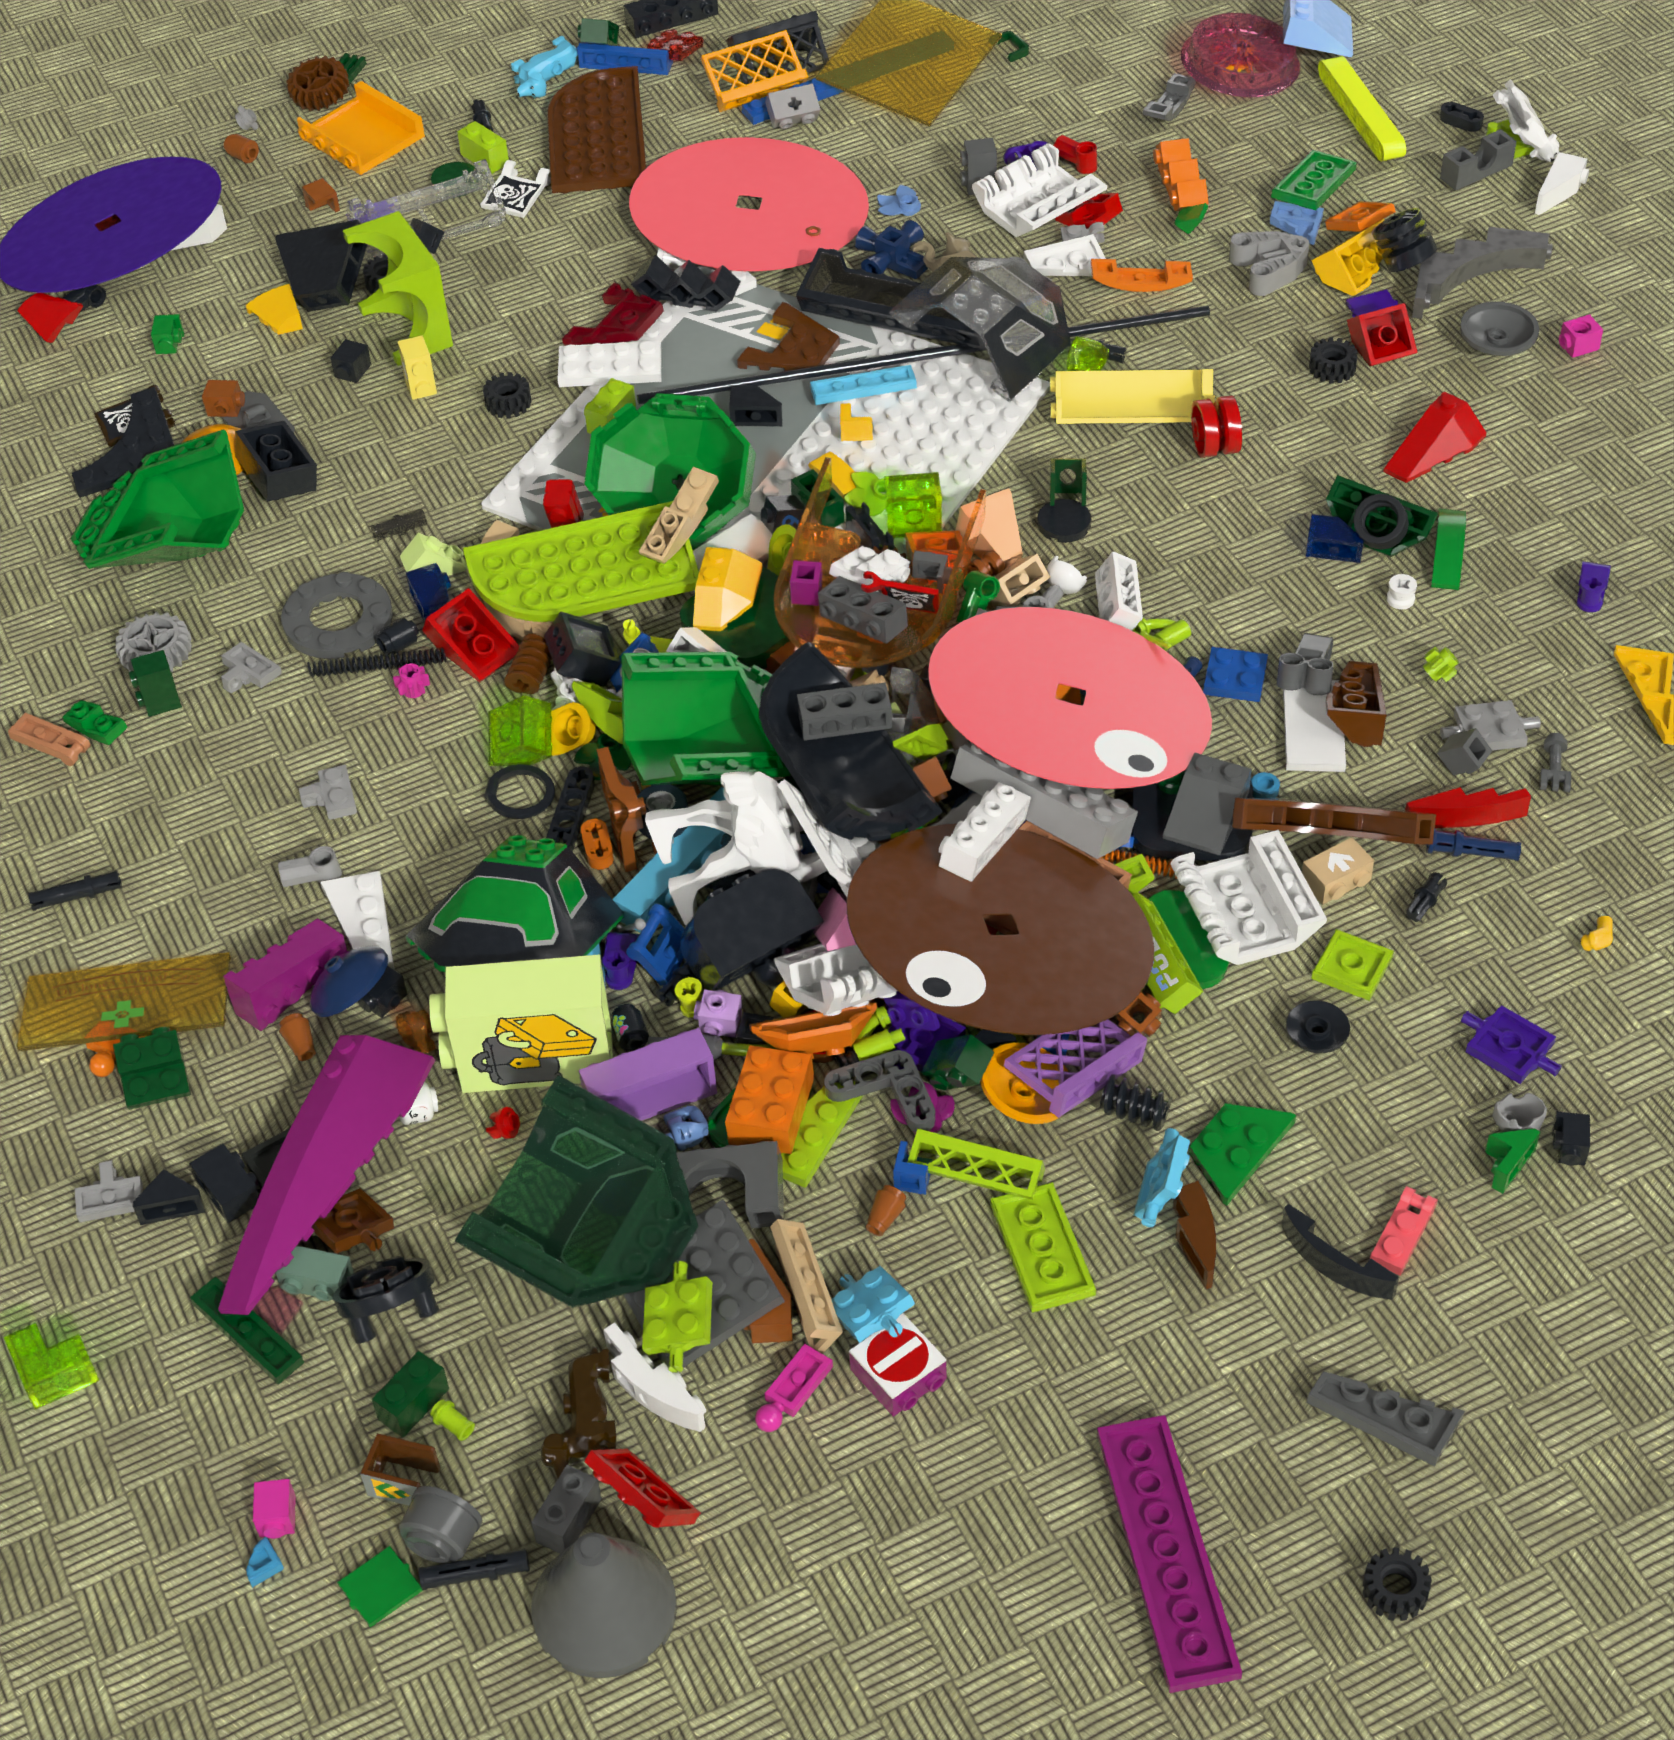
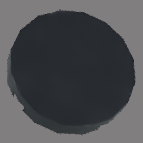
(1064, 521)

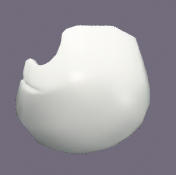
(1065, 576)

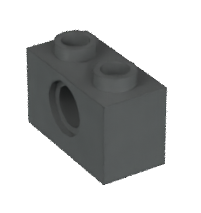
(566, 1509)

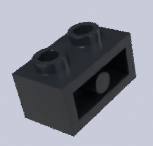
(226, 1182)

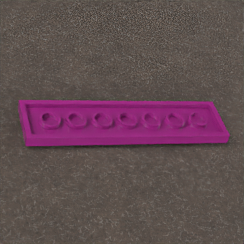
(1168, 1555)

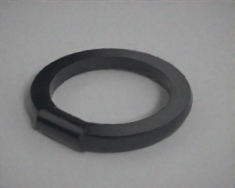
(519, 769)

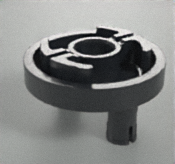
(384, 1288)

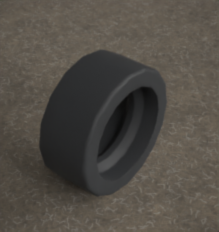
(1370, 504)

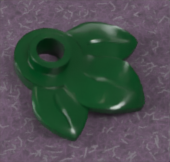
(588, 755)

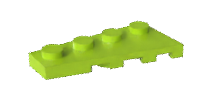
(816, 1135)

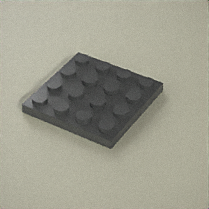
(740, 1281)

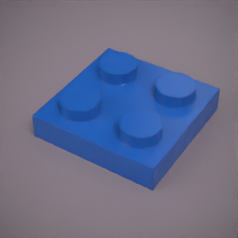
(1235, 674)

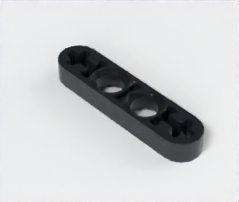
(572, 813)

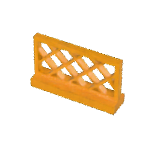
(746, 93)

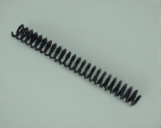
(376, 665)

